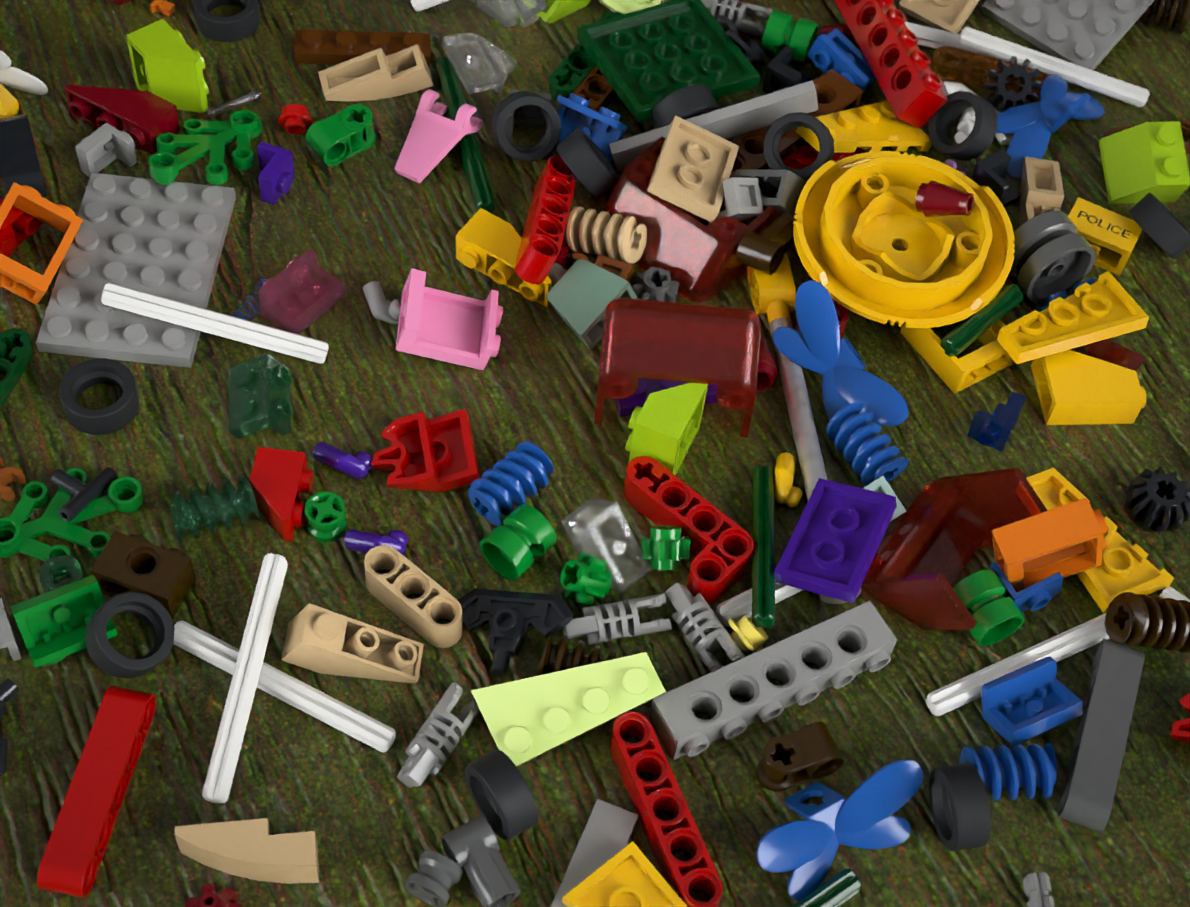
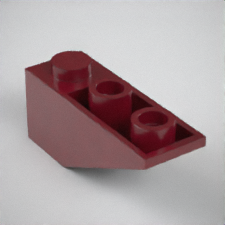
(132, 111)

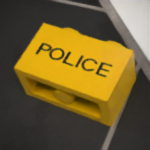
(1107, 232)

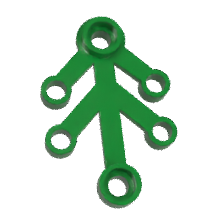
(242, 126)
(51, 523)

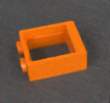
(18, 277)
(1050, 543)

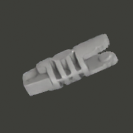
(737, 13)
(617, 620)
(701, 626)
(437, 738)

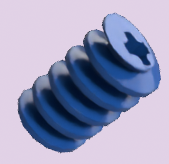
(863, 446)
(510, 481)
(1014, 769)

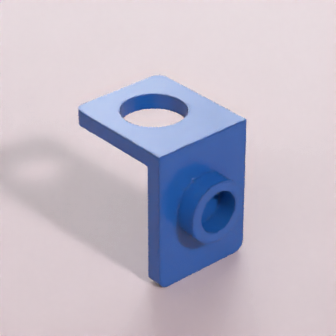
(1033, 597)

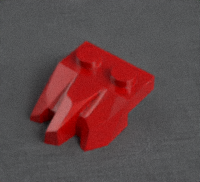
(429, 452)

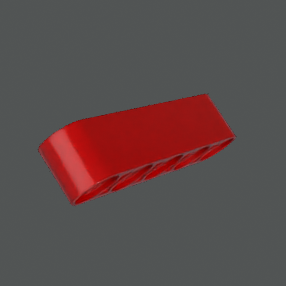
(545, 222)
(96, 792)
(663, 795)

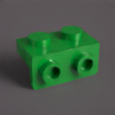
(57, 620)

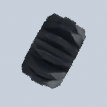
(1014, 73)
(1159, 500)

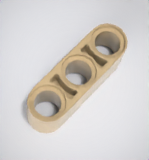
(408, 579)

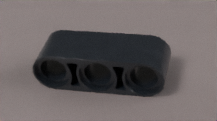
(18, 154)

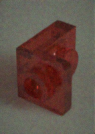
(1115, 354)

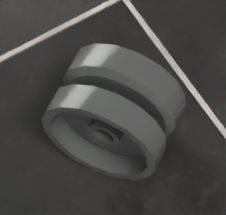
(1050, 255)

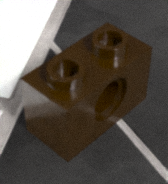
(127, 556)

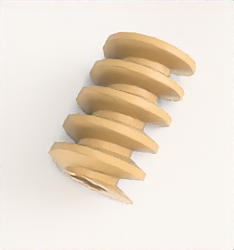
(605, 235)

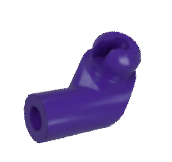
(353, 466)
(364, 541)

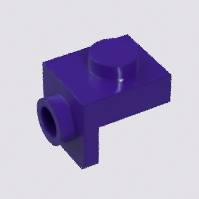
(276, 172)

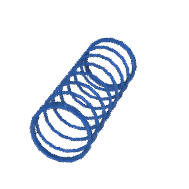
(235, 315)

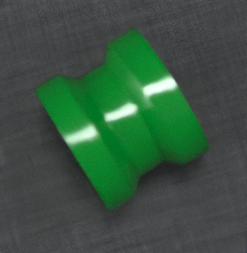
(321, 507)

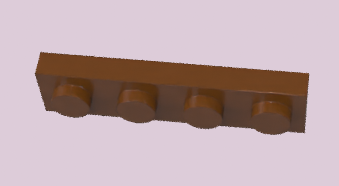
(341, 46)

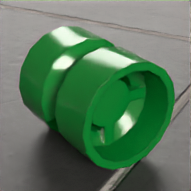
(784, 31)
(515, 545)
(995, 615)

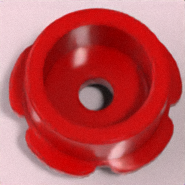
(295, 119)

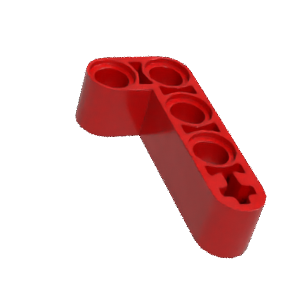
(652, 487)

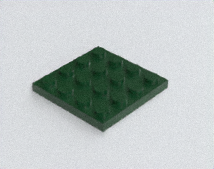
(664, 50)

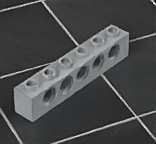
(748, 677)

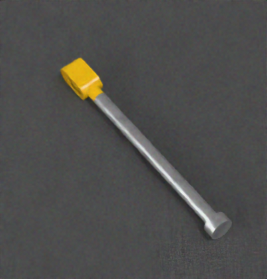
(776, 298)

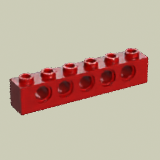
(895, 59)

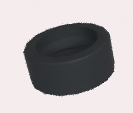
(226, 28)
(684, 103)
(787, 122)
(551, 134)
(981, 134)
(588, 163)
(1161, 225)
(93, 373)
(153, 614)
(501, 794)
(959, 806)

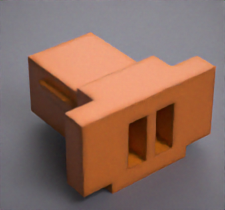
(162, 6)

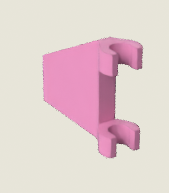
(433, 136)

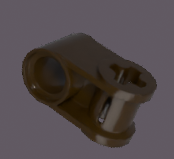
(799, 758)

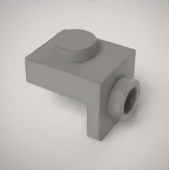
(104, 147)

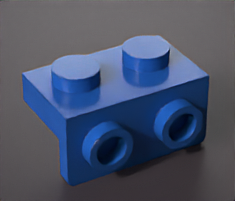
(838, 53)
(600, 127)
(1028, 702)

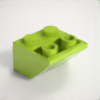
(168, 66)

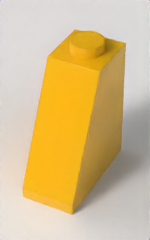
(1086, 390)

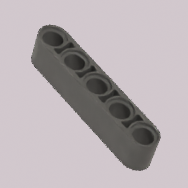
(1101, 736)

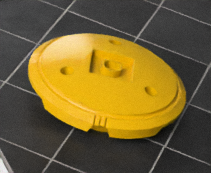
(867, 204)

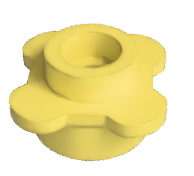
(747, 635)

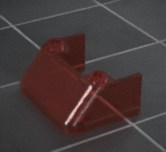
(694, 254)
(682, 346)
(937, 540)

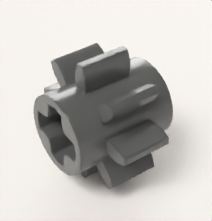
(656, 286)

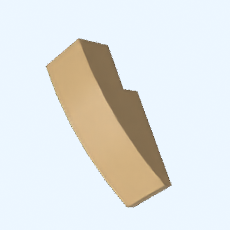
(376, 76)
(1040, 188)
(251, 851)

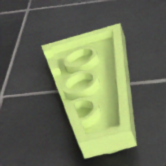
(558, 706)

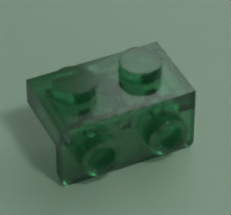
(259, 397)

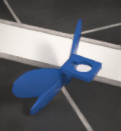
(1037, 121)
(822, 351)
(857, 822)

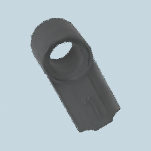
(477, 854)

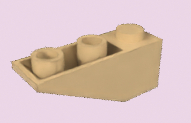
(350, 648)

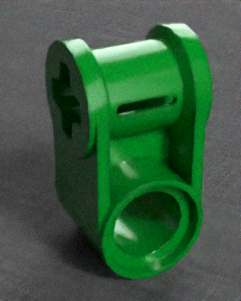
(341, 138)

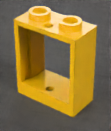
(967, 370)

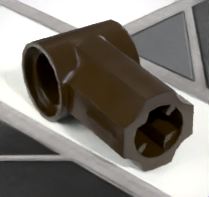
(767, 247)

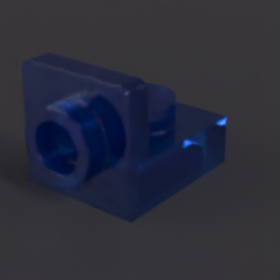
(996, 428)

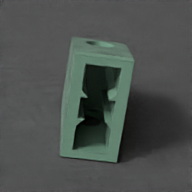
(582, 296)

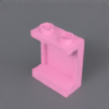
(448, 324)

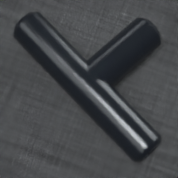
(83, 493)

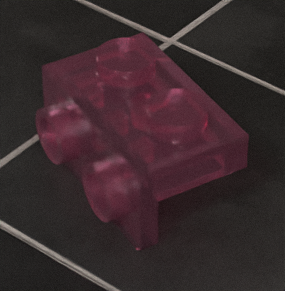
(300, 294)

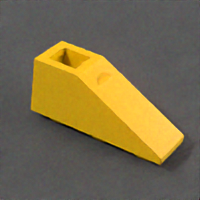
(492, 249)

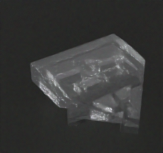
(478, 62)

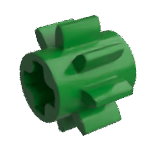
(665, 547)
(586, 579)

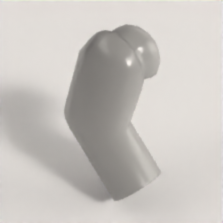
(379, 306)

